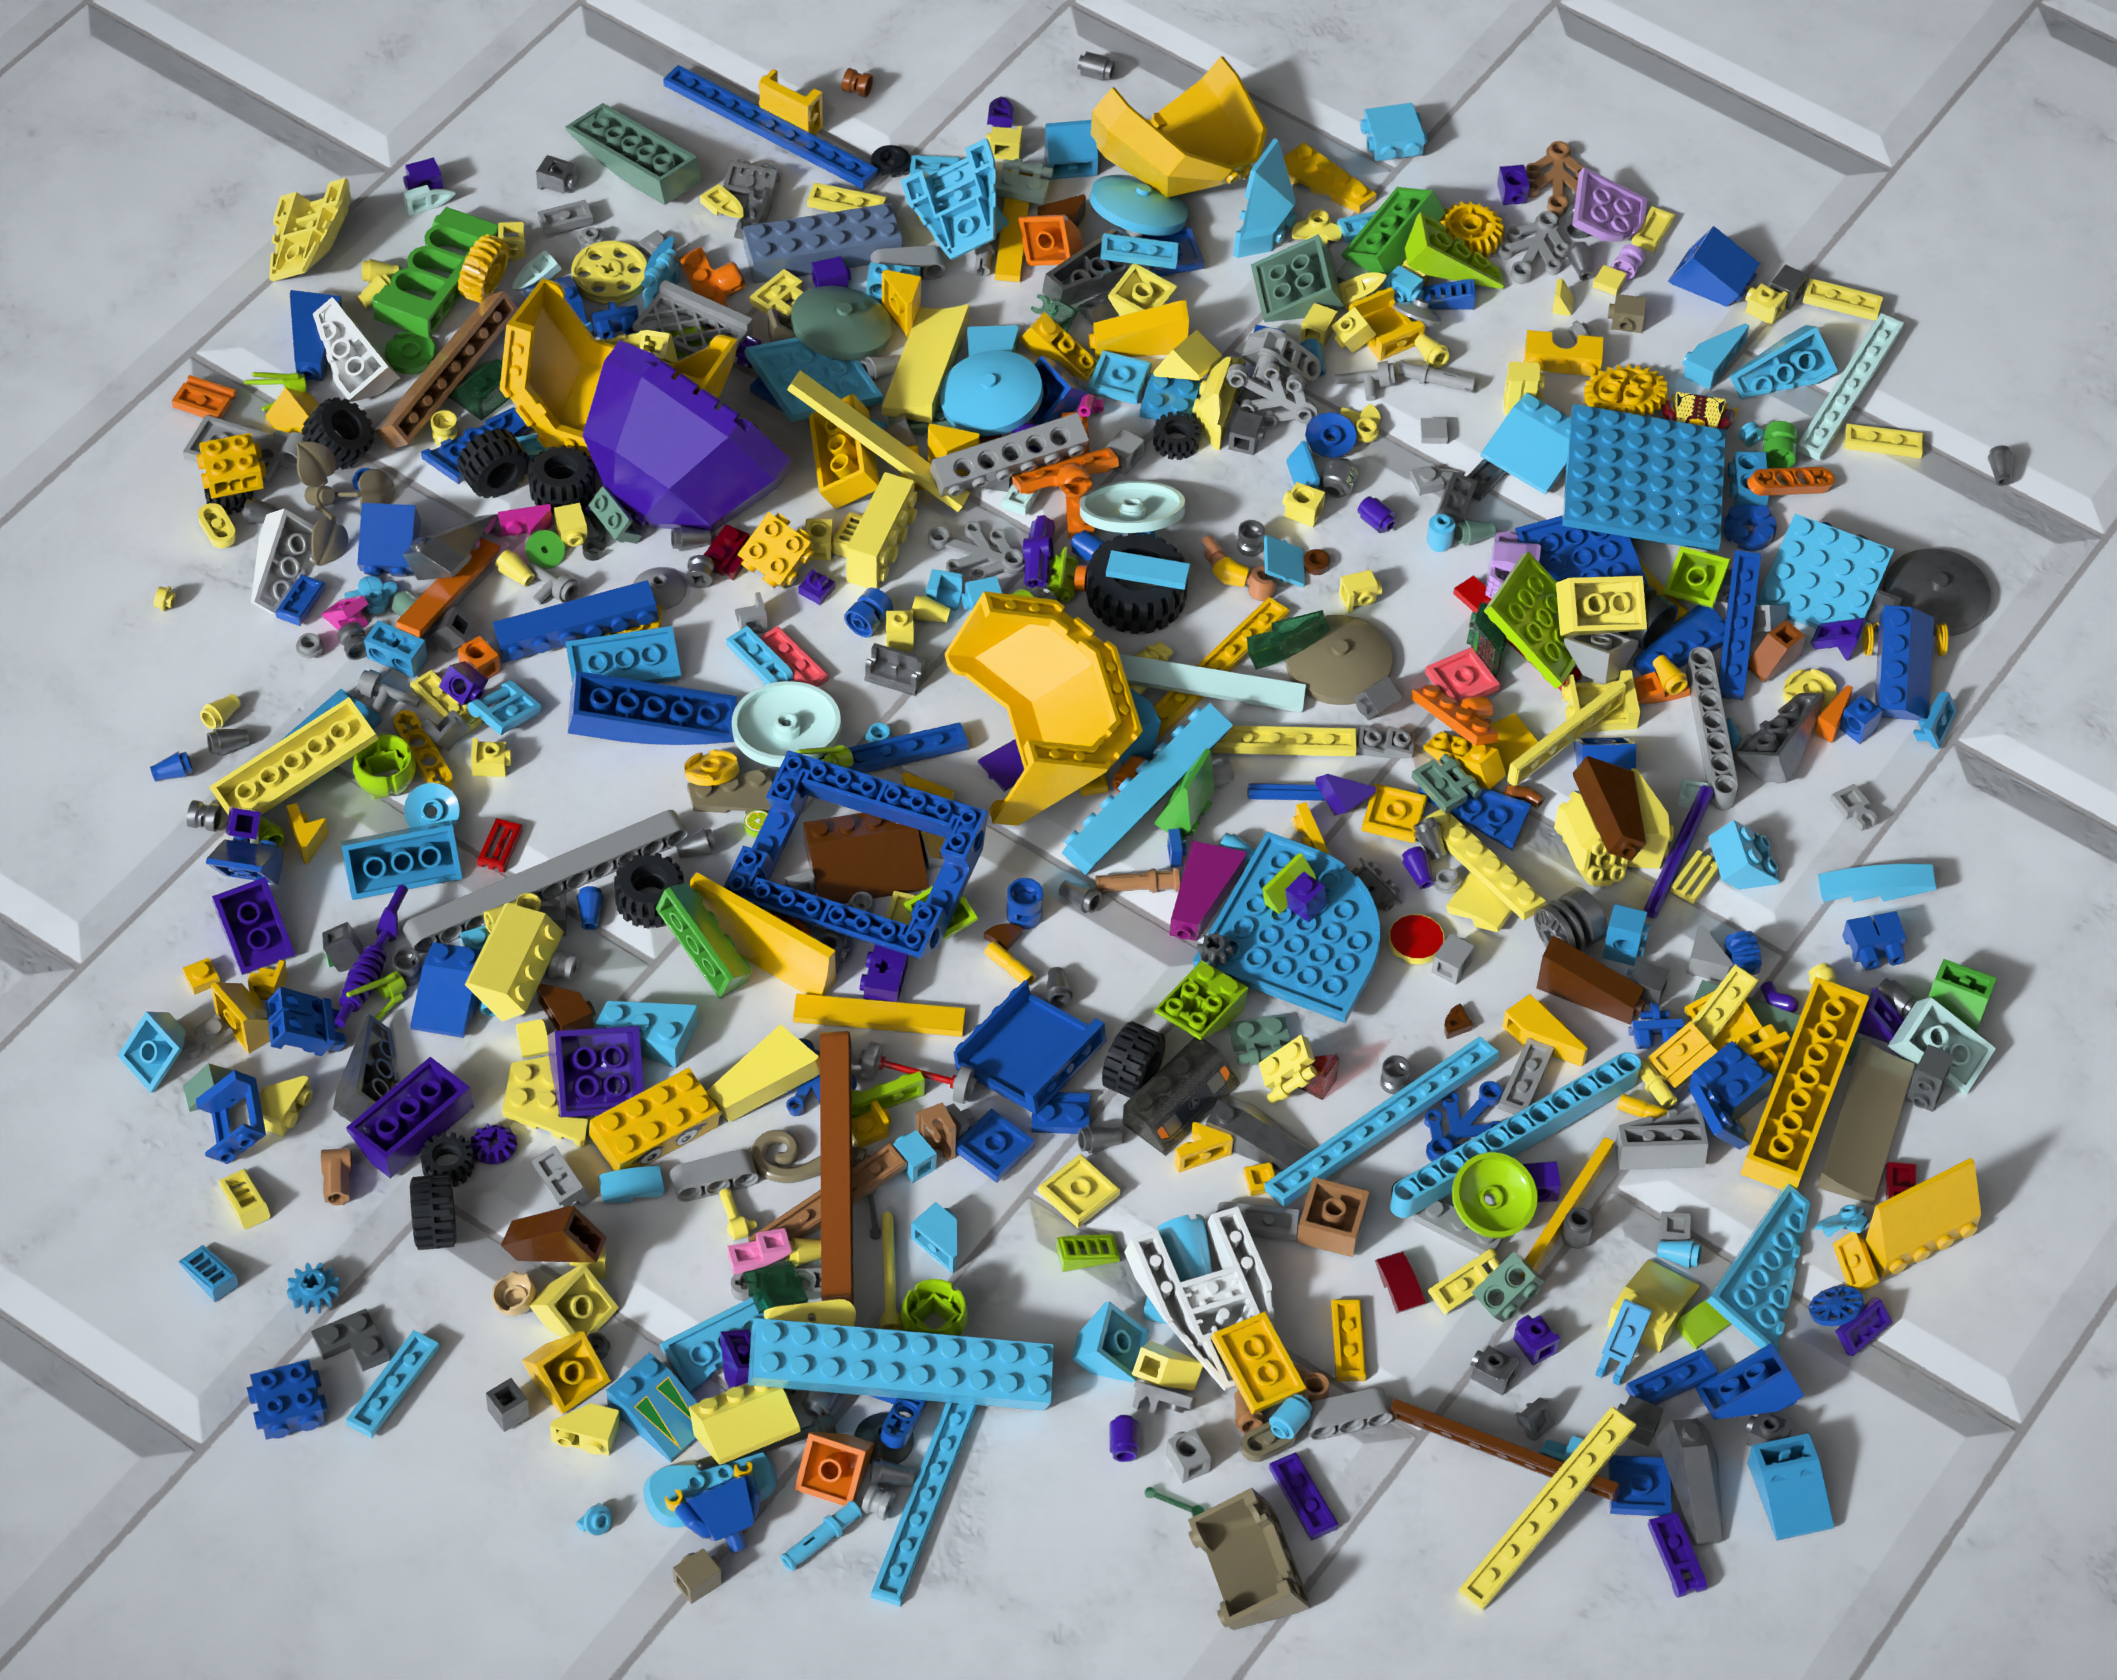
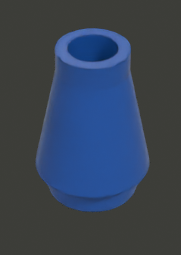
(174, 766)
(590, 904)

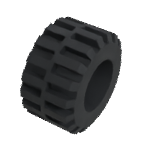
(348, 422)
(493, 463)
(561, 477)
(640, 874)
(1133, 1059)
(433, 1212)

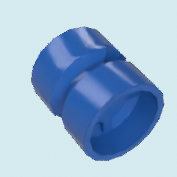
(868, 612)
(1024, 903)

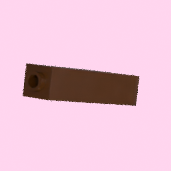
(1613, 805)
(1588, 982)
(554, 1237)

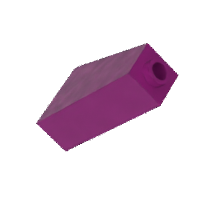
(1205, 884)

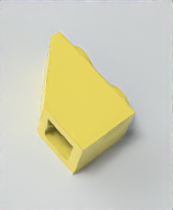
(283, 1103)
(1167, 1367)
(587, 1428)

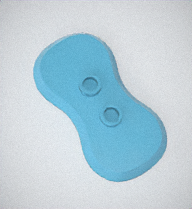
(691, 1481)

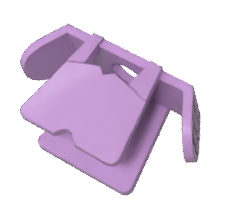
(1504, 556)

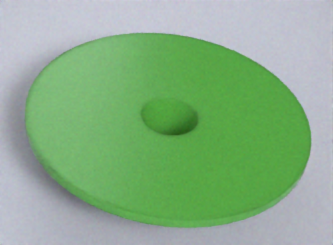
(545, 549)

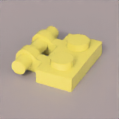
(777, 292)
(1285, 1063)

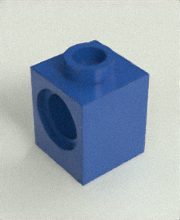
(1860, 719)

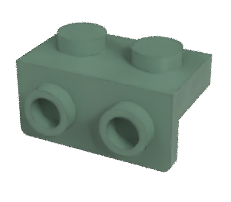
(614, 517)

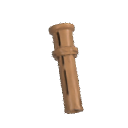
(1151, 881)

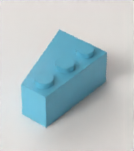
(662, 1027)

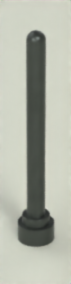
(823, 1424)

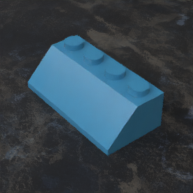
(404, 857)

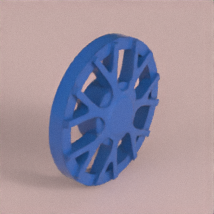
(1836, 1305)

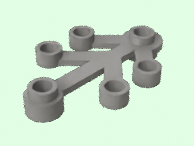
(1545, 224)
(1273, 397)
(1008, 560)

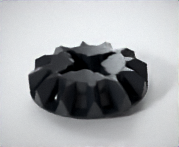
(899, 156)

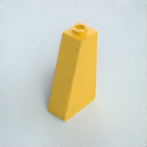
(1142, 332)

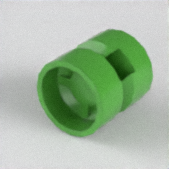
(1780, 444)

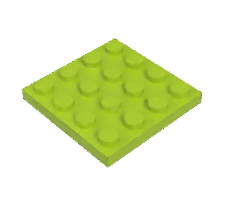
(1529, 617)

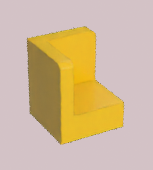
(268, 980)

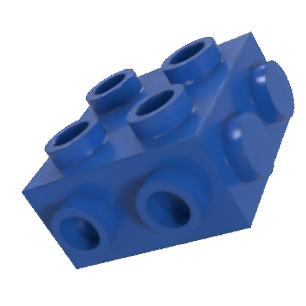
(287, 1399)

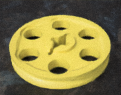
(609, 272)

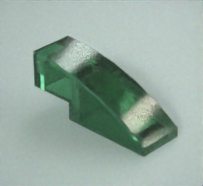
(1287, 638)

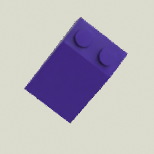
(253, 925)

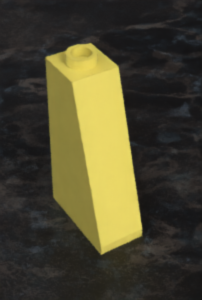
(764, 1074)

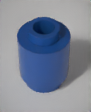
(1085, 544)

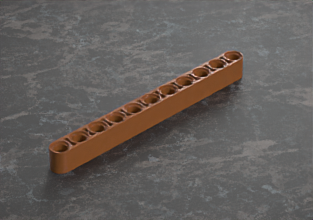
(836, 1167)

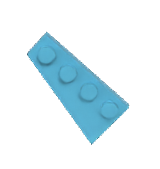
(697, 1351)

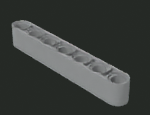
(1711, 728)

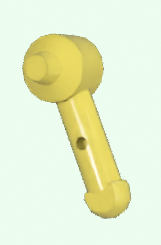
(738, 1225)

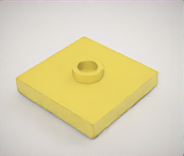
(1079, 1190)

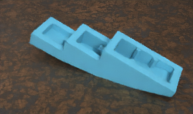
(1887, 881)

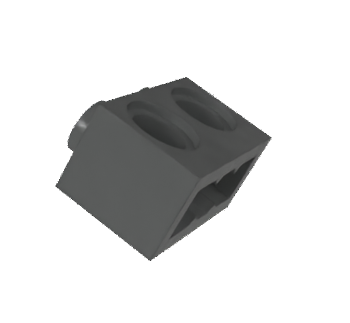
(1930, 1078)

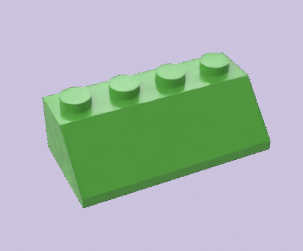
(1384, 237)
(703, 939)

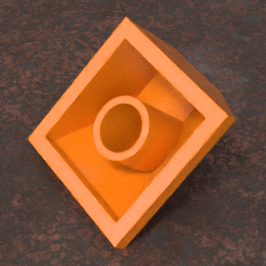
(1049, 239)
(833, 1466)

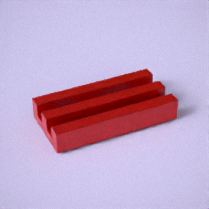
(493, 862)

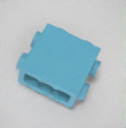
(1393, 131)

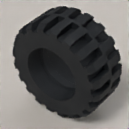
(1131, 608)

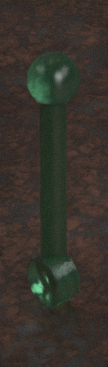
(1150, 1492)

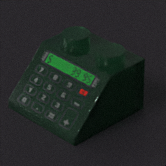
(480, 390)
(1486, 639)

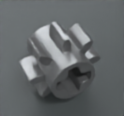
(1215, 949)

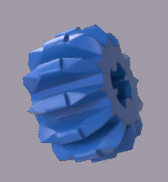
(1744, 951)

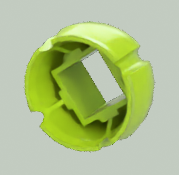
(385, 755)
(936, 1297)

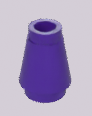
(1418, 866)

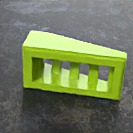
(1079, 1261)

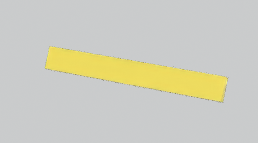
(870, 436)
(1547, 1508)

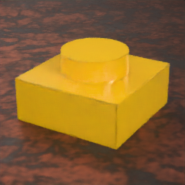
(200, 975)

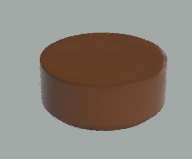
(1316, 562)

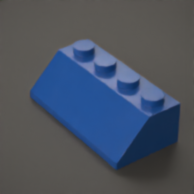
(1904, 663)

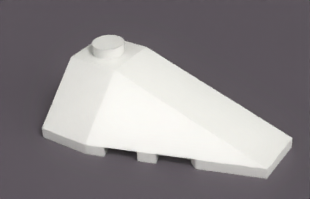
(355, 361)
(281, 558)

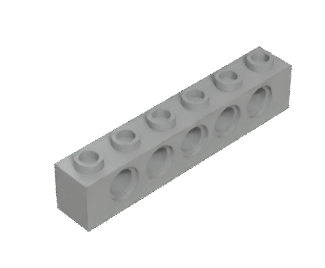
(1066, 428)

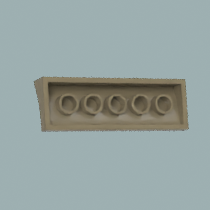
(1866, 1124)

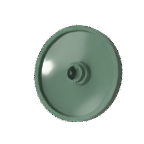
(841, 323)

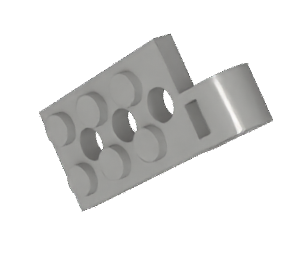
(279, 446)

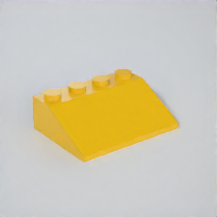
(1924, 1219)

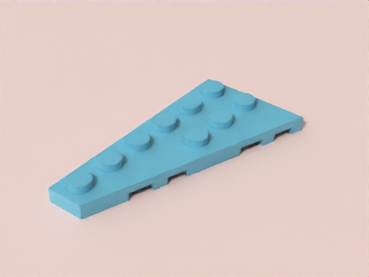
(1763, 1273)

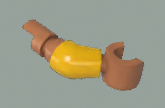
(1236, 574)

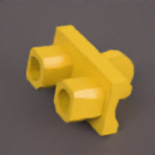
(1769, 1050)

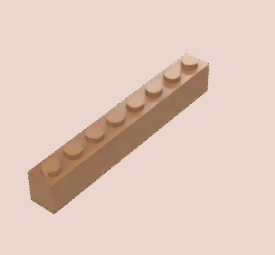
(446, 370)

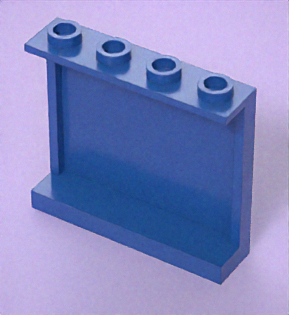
(1029, 1049)

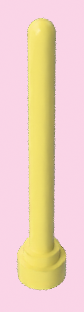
(891, 1317)

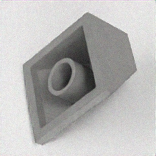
(1601, 655)

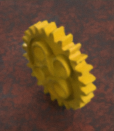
(1626, 390)

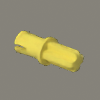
(1656, 1085)

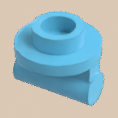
(596, 1520)

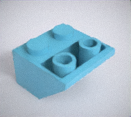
(1743, 857)

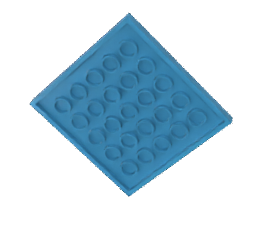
(1644, 478)

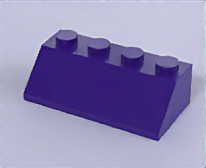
(409, 1115)

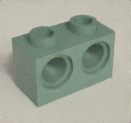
(1504, 1281)

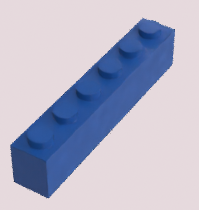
(575, 620)

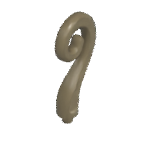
(795, 1174)

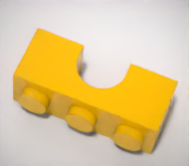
(1581, 359)

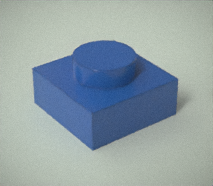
(1176, 848)

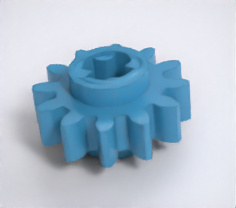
(313, 1288)

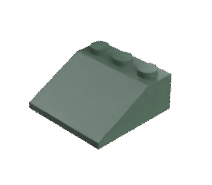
(1296, 280)

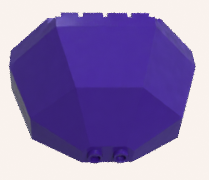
(671, 450)

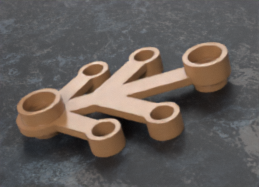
(1556, 154)

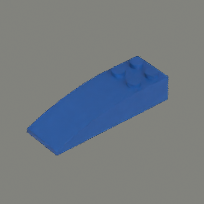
(648, 712)

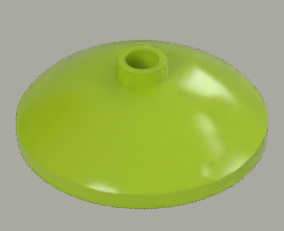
(1506, 1184)

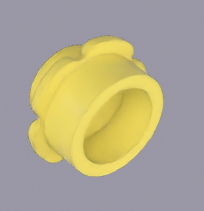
(164, 598)

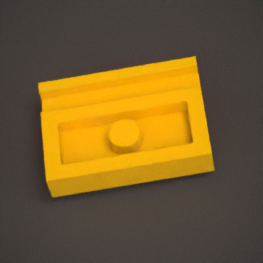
(1682, 1055)

